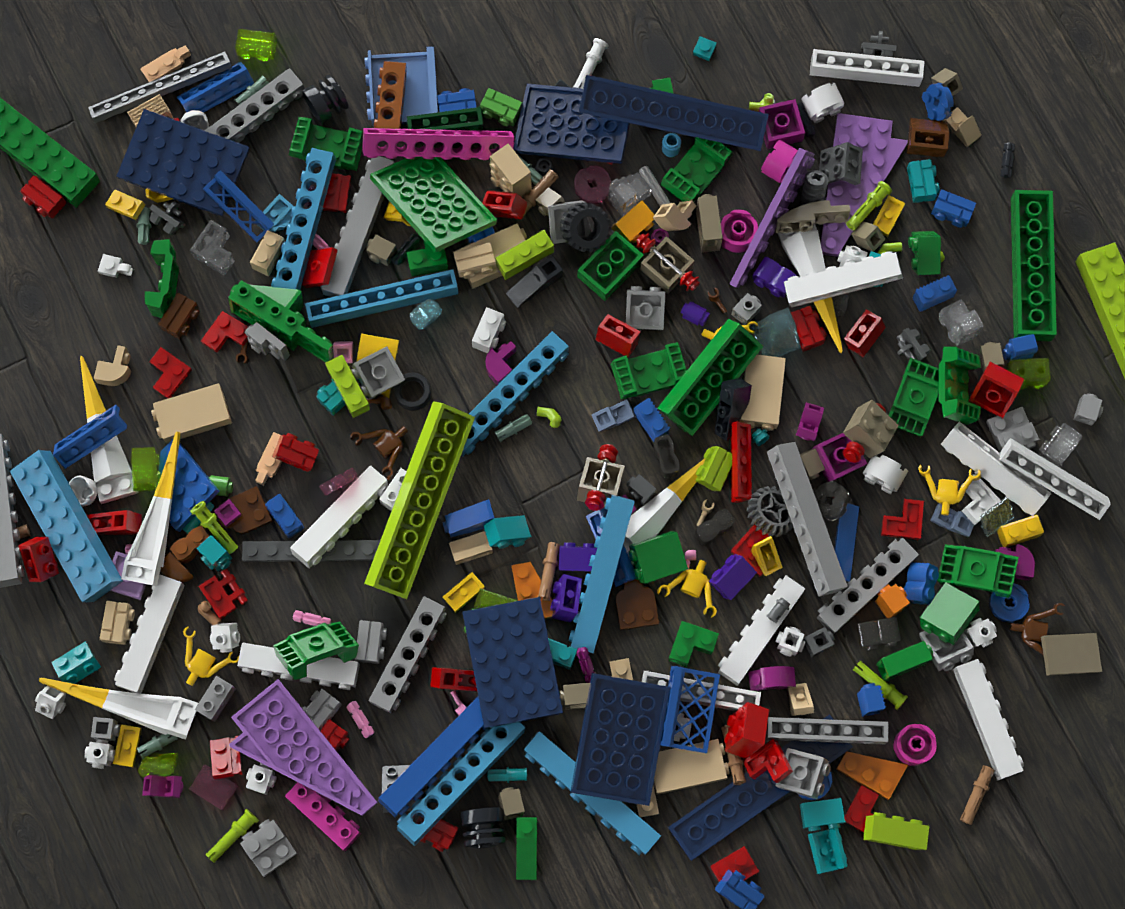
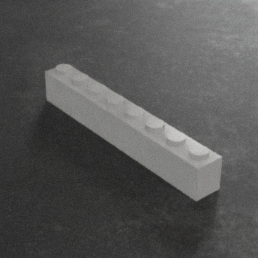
(357, 230)
(807, 519)
(10, 568)

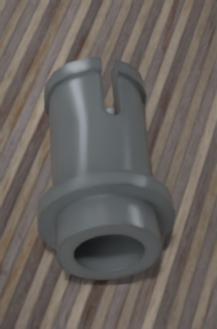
(778, 610)

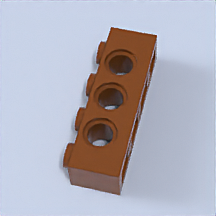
(397, 72)

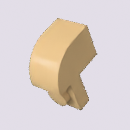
(674, 217)
(116, 372)

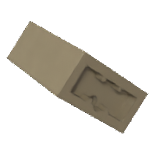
(708, 223)
(574, 696)

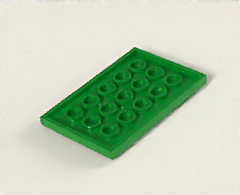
(433, 200)

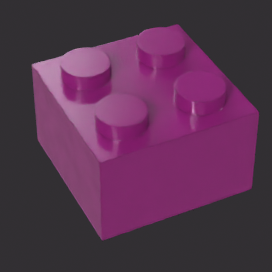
(783, 123)
(833, 460)

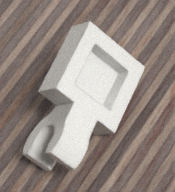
(113, 266)

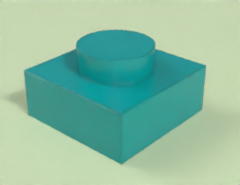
(704, 48)

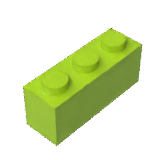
(524, 254)
(347, 386)
(896, 831)

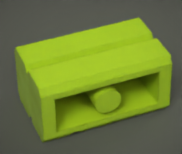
(715, 468)

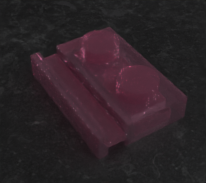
(214, 791)

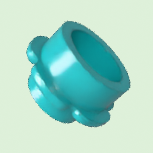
(760, 437)

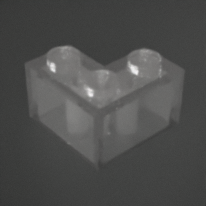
(628, 192)
(209, 248)
(960, 322)

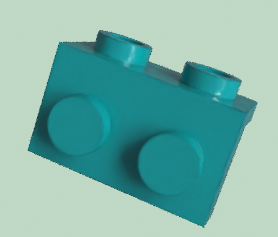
(76, 664)
(827, 850)

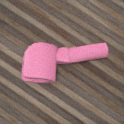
(690, 555)
(462, 707)

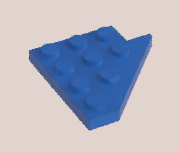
(190, 486)

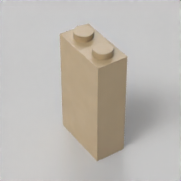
(500, 243)
(766, 378)
(191, 413)
(686, 768)

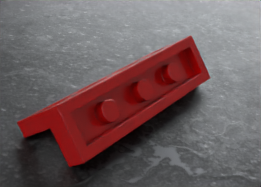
(741, 462)

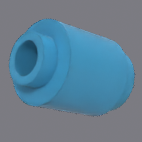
(671, 145)

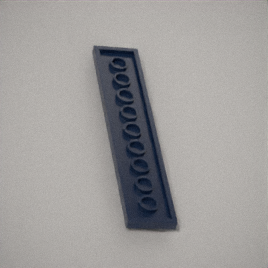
(673, 112)
(740, 803)

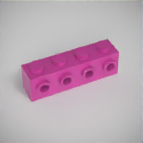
(324, 816)

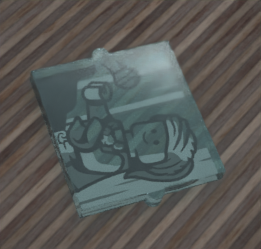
(996, 516)

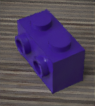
(576, 557)
(732, 576)
(566, 598)

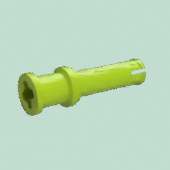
(873, 200)
(209, 520)
(888, 691)
(238, 829)

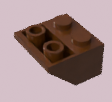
(928, 137)

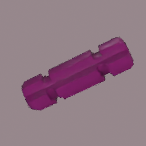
(585, 663)

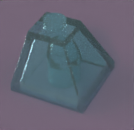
(777, 334)

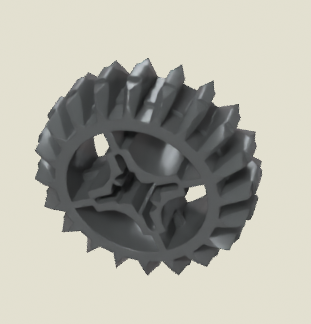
(769, 517)

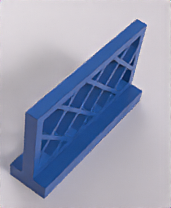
(676, 682)

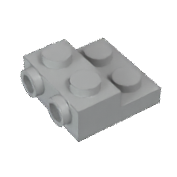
(556, 214)
(645, 308)
(263, 341)
(377, 373)
(1013, 426)
(946, 654)
(806, 774)
(268, 847)

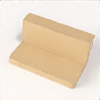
(470, 548)

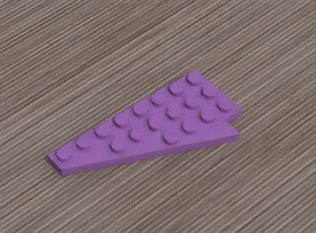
(878, 159)
(784, 196)
(289, 742)

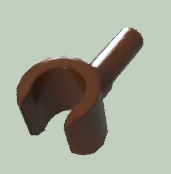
(716, 299)
(243, 353)
(384, 401)

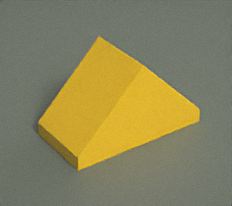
(766, 556)

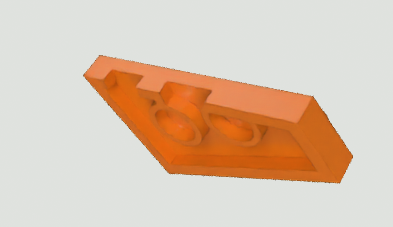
(528, 585)
(872, 772)

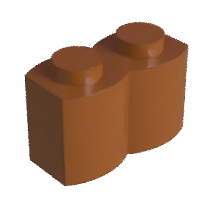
(185, 548)

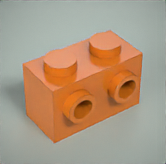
(892, 600)

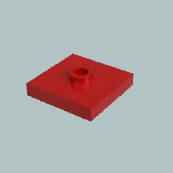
(319, 267)

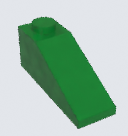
(526, 848)

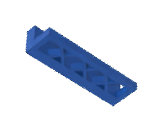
(216, 89)
(241, 199)
(89, 437)

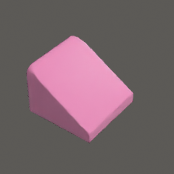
(344, 348)

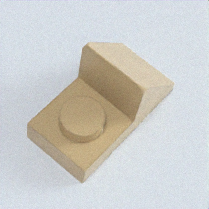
(963, 127)
(800, 700)

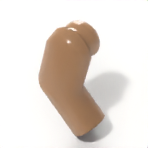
(204, 610)

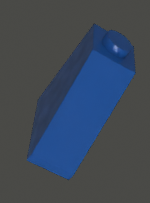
(468, 519)

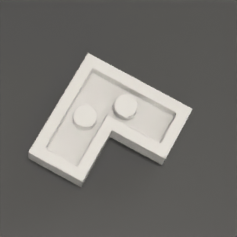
(982, 498)

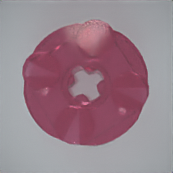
(583, 189)
(338, 481)

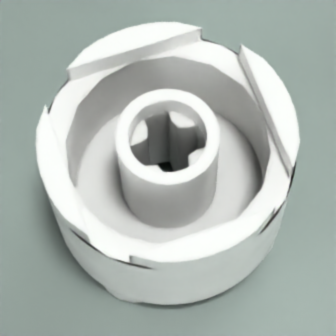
(822, 102)
(885, 473)

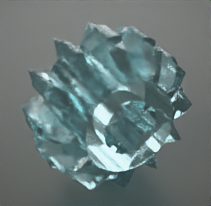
(425, 314)

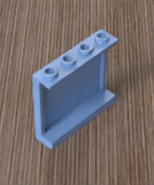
(420, 83)

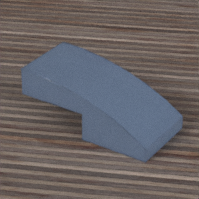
(613, 416)
(955, 521)

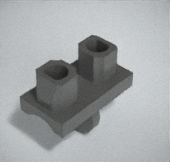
(870, 48)
(160, 213)
(910, 345)

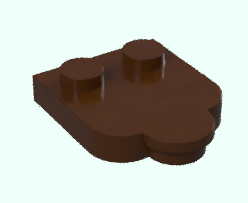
(252, 509)
(636, 606)

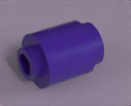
(695, 314)

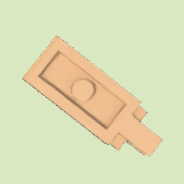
(165, 64)
(268, 465)

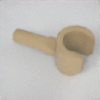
(705, 511)

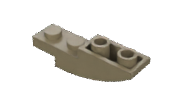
(813, 213)

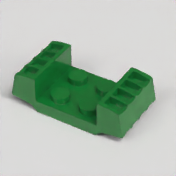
(344, 145)
(696, 169)
(164, 256)
(649, 372)
(954, 385)
(915, 397)
(978, 569)
(314, 645)

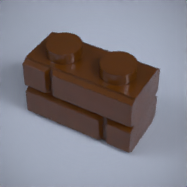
(179, 316)

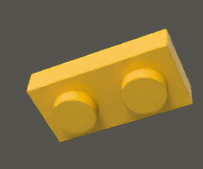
(125, 204)
(888, 215)
(463, 592)
(127, 746)

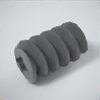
(814, 187)

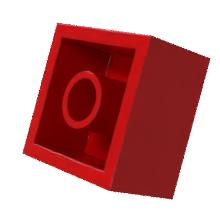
(996, 389)
(746, 730)

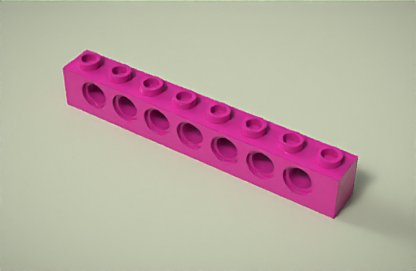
(429, 137)

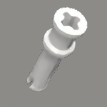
(593, 58)

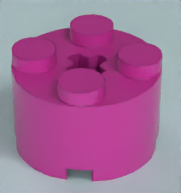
(779, 161)
(741, 221)
(926, 744)

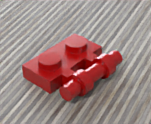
(217, 596)

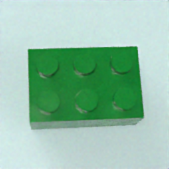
(610, 266)

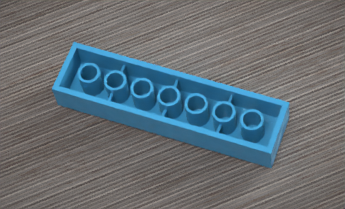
(66, 526)

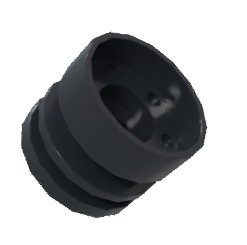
(325, 99)
(483, 827)

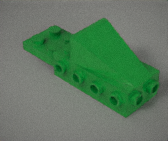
(279, 314)

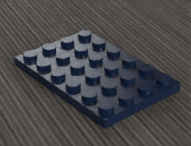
(555, 128)
(180, 160)
(512, 662)
(620, 739)

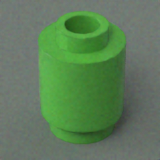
(223, 484)

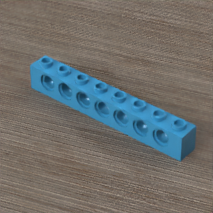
(314, 159)
(551, 344)
(415, 832)

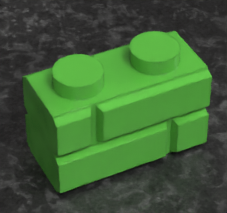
(500, 107)

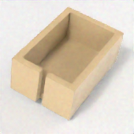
(510, 172)

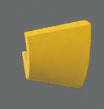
(371, 344)

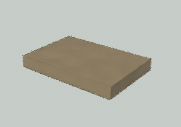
(1071, 654)

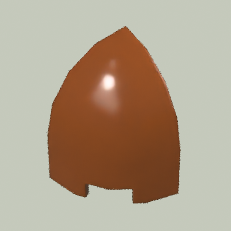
(175, 570)

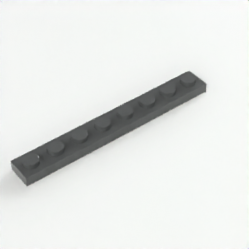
(161, 86)
(281, 552)

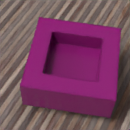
(228, 512)

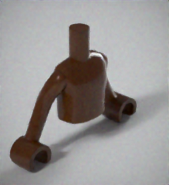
(387, 444)
(1033, 629)

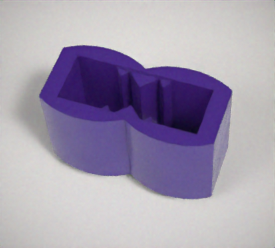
(772, 276)

